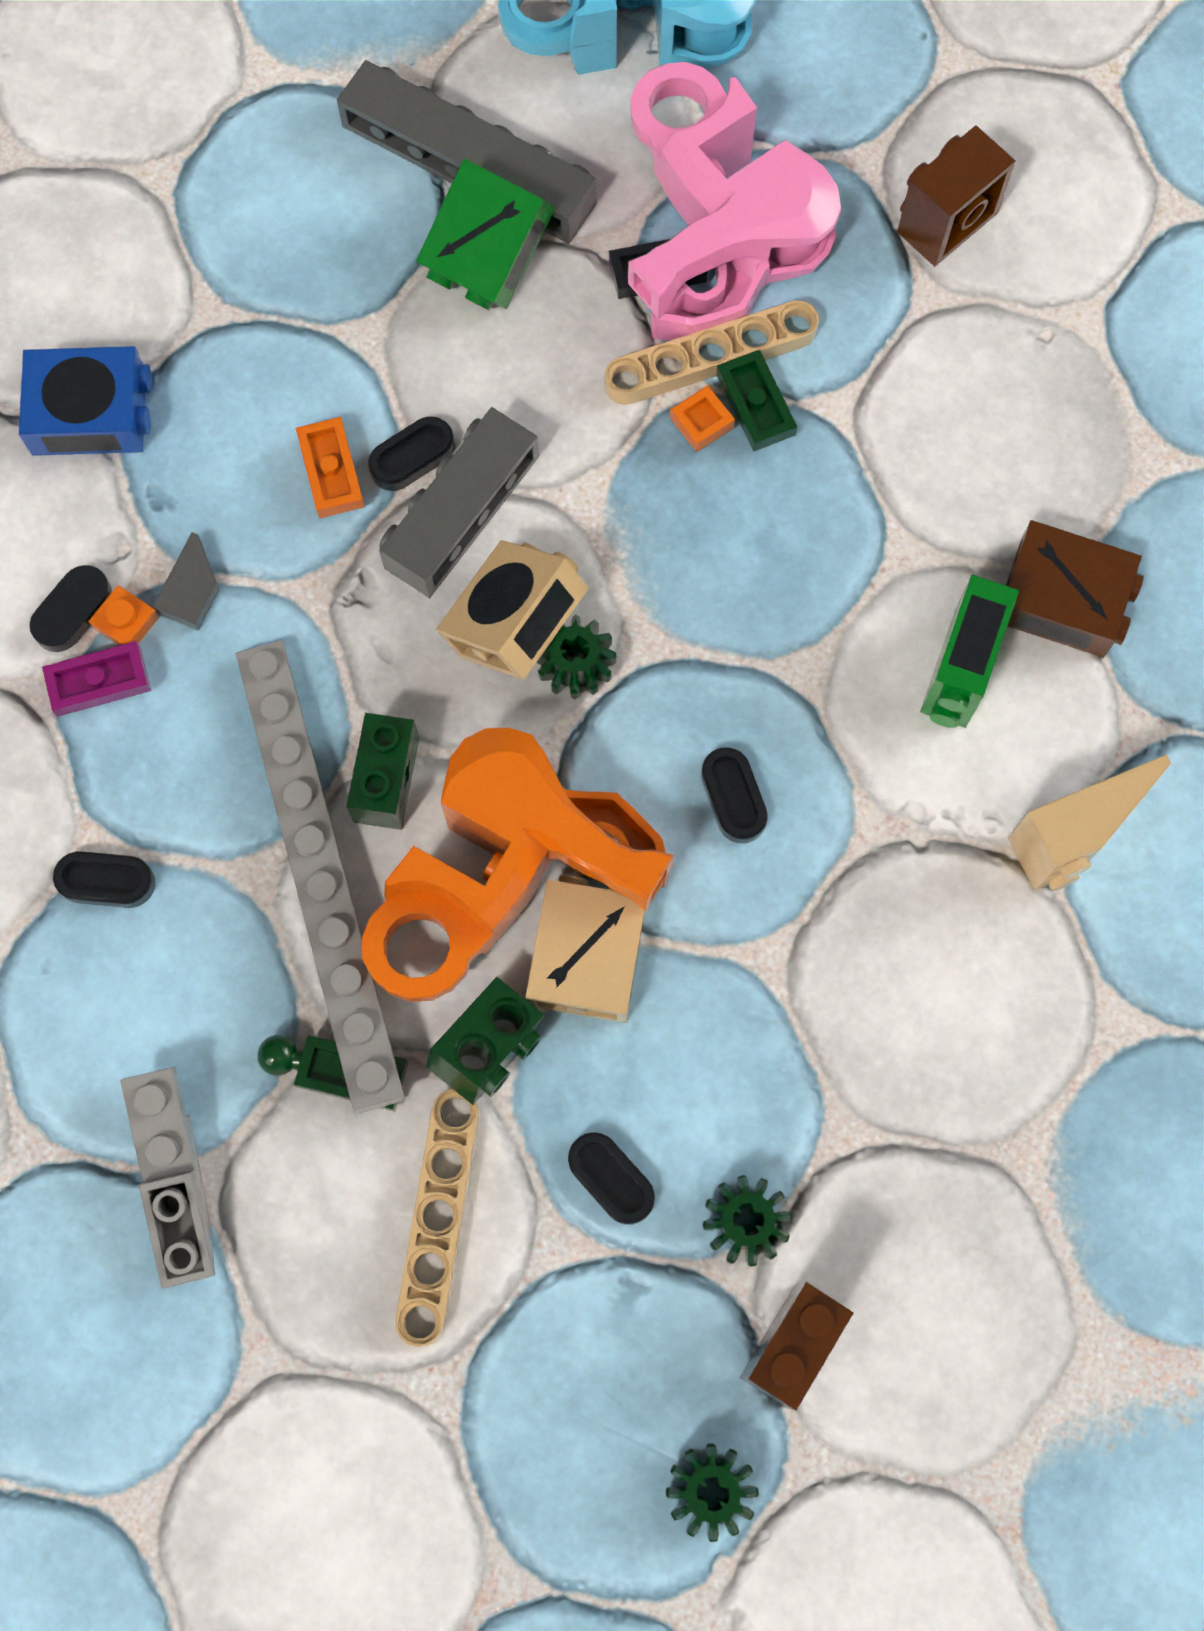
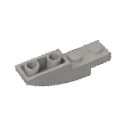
(170, 1177)

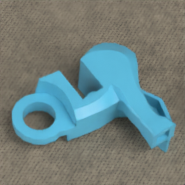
(687, 31)

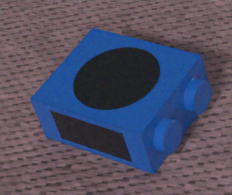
(84, 401)

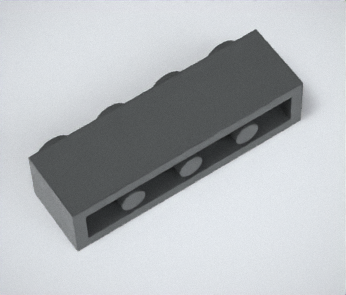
(459, 501)

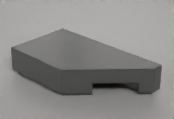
(189, 587)

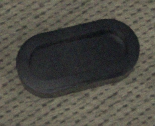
(411, 453)
(69, 607)
(734, 795)
(104, 879)
(611, 1178)

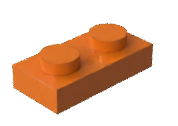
(330, 467)

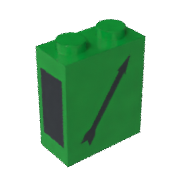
(484, 236)
(969, 652)

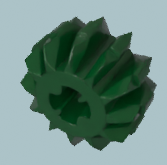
(580, 671)
(757, 1207)
(699, 1505)

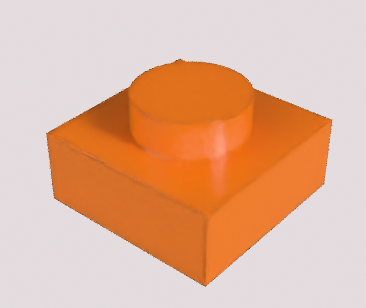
(702, 418)
(123, 617)

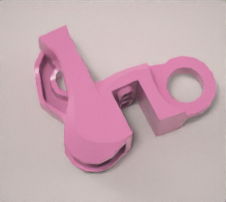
(752, 227)

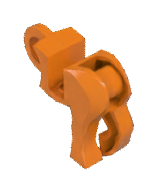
(512, 805)

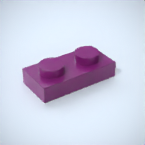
(96, 678)

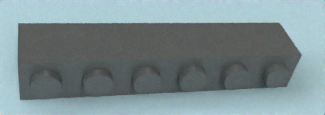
(440, 135)

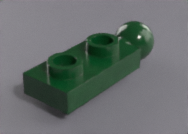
(316, 1066)

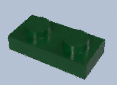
(756, 400)

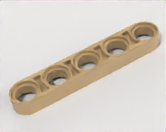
(694, 367)
(443, 1242)

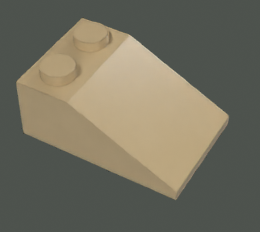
(1064, 835)

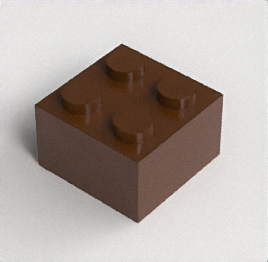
(954, 194)

